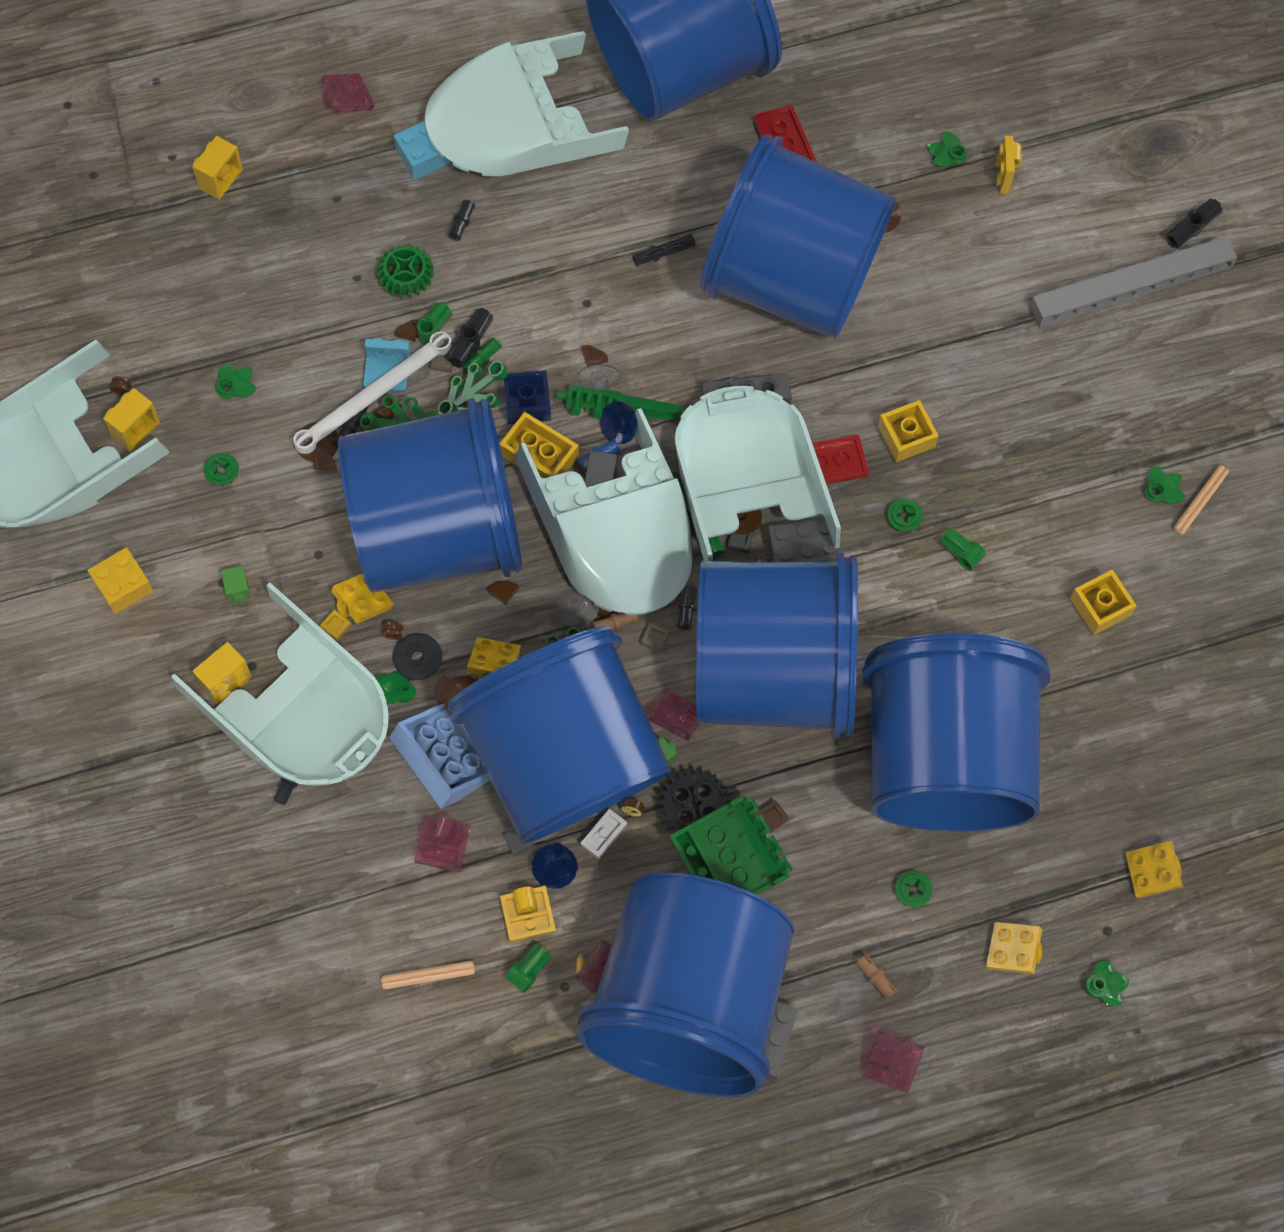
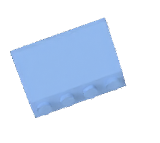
(440, 755)

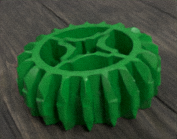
(405, 279)

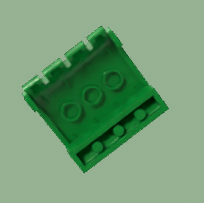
(733, 848)

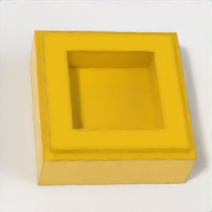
(335, 625)

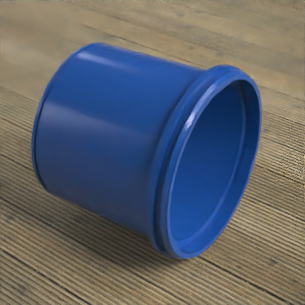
(683, 49)
(796, 238)
(429, 499)
(778, 644)
(956, 731)
(561, 733)
(690, 986)

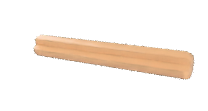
(1201, 499)
(427, 975)

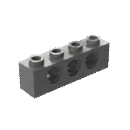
(776, 383)

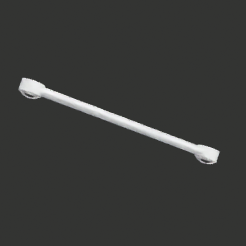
(372, 392)

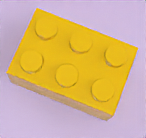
(548, 448)

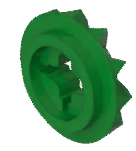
(223, 460)
(911, 508)
(910, 879)

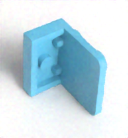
(383, 357)

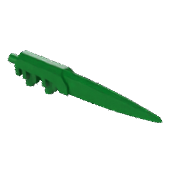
(599, 398)

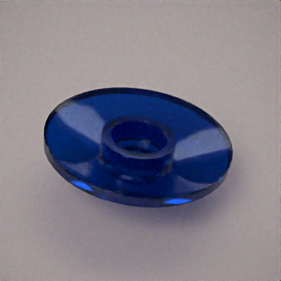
(612, 422)

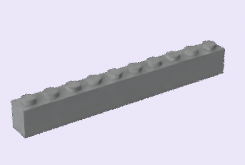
(1132, 281)

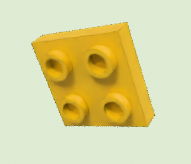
(1008, 159)
(357, 600)
(490, 656)
(1154, 869)
(527, 913)
(1015, 948)

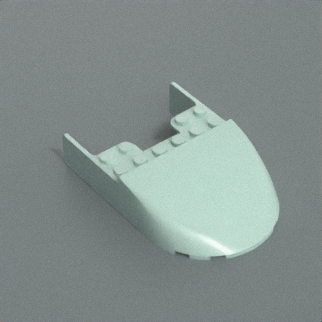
(502, 118)
(745, 455)
(44, 457)
(623, 538)
(316, 719)

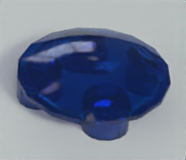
(554, 866)

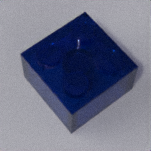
(528, 394)

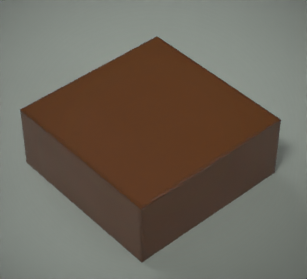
(773, 815)

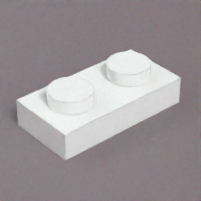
(603, 834)

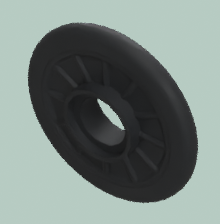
(423, 668)

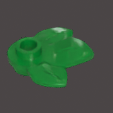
(945, 150)
(237, 380)
(1165, 485)
(396, 687)
(1110, 984)

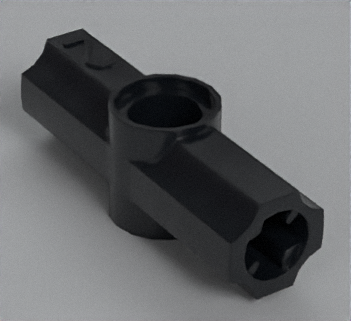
(1201, 217)
(470, 337)

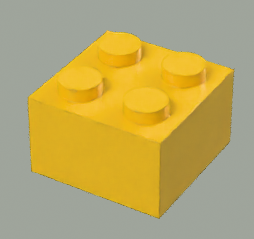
(217, 167)
(131, 419)
(908, 431)
(120, 580)
(1103, 602)
(222, 673)

